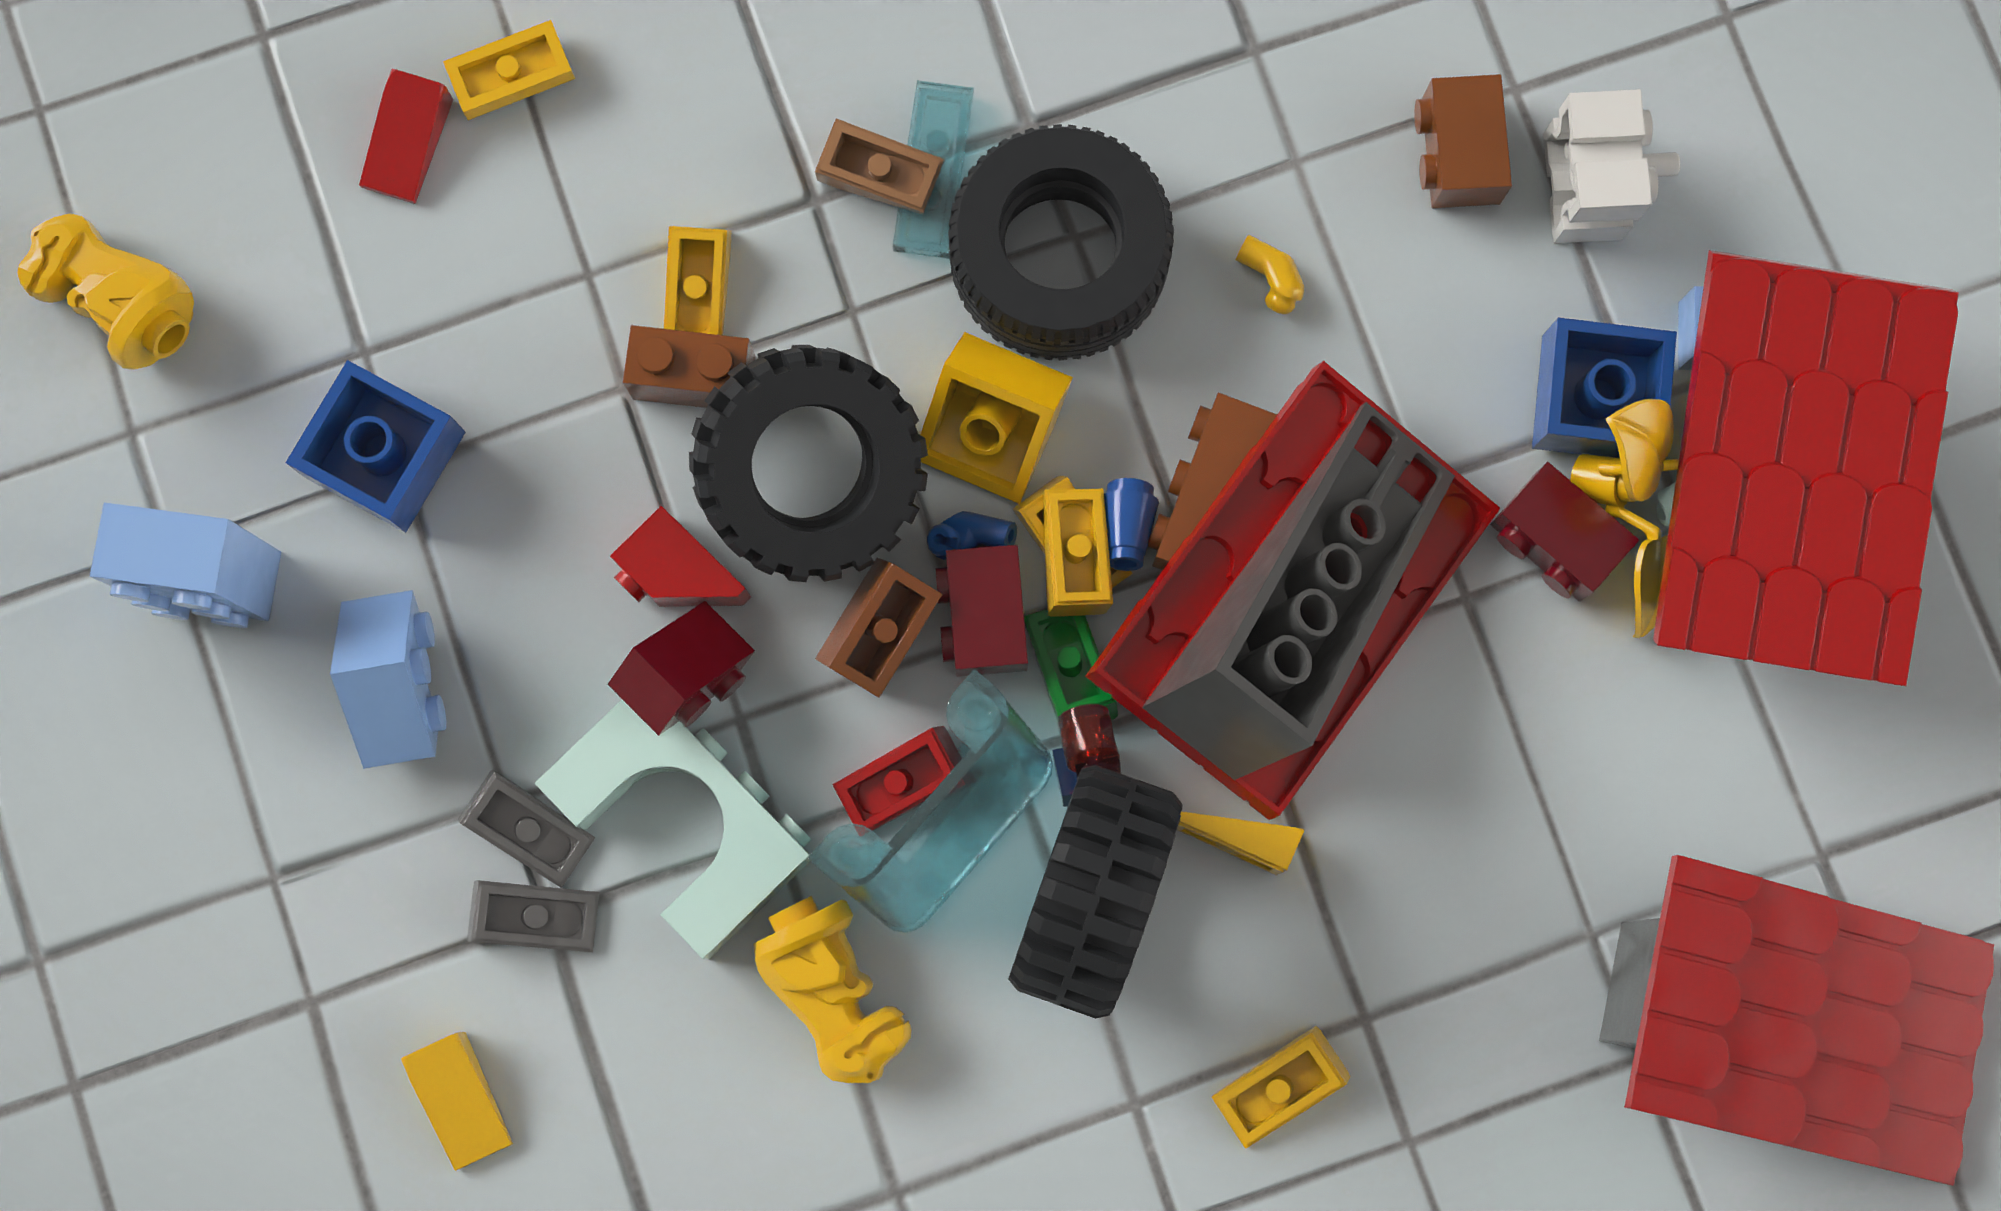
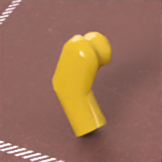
(1279, 271)

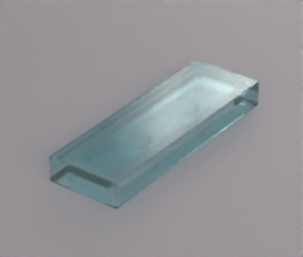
(939, 128)

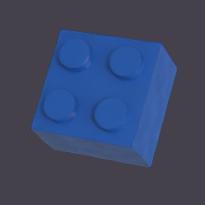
(1592, 373)
(376, 446)

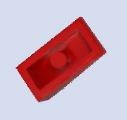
(405, 135)
(898, 779)

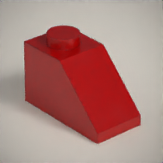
(673, 567)

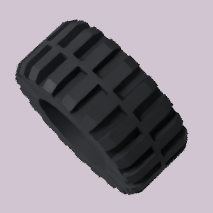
(870, 511)
(1097, 892)

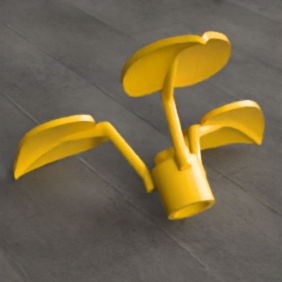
(1643, 440)

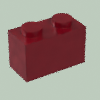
(1563, 533)
(985, 610)
(682, 668)

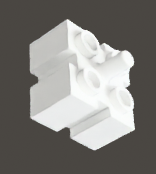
(1600, 166)

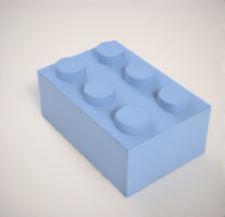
(185, 565)

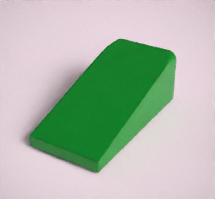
(1065, 656)

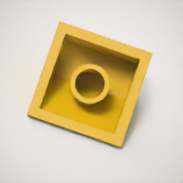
(992, 416)

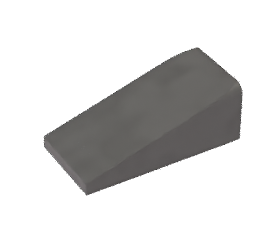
(525, 828)
(533, 916)

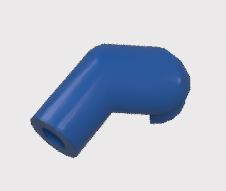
(969, 531)

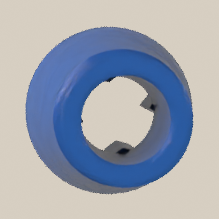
(1129, 521)

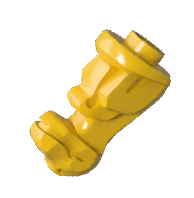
(128, 296)
(819, 981)

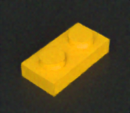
(509, 70)

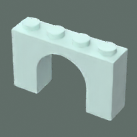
(755, 851)

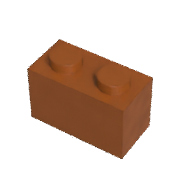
(1464, 141)
(680, 364)
(878, 626)

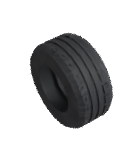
(1075, 168)

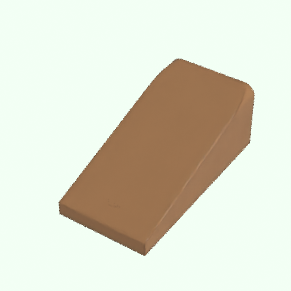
(878, 167)

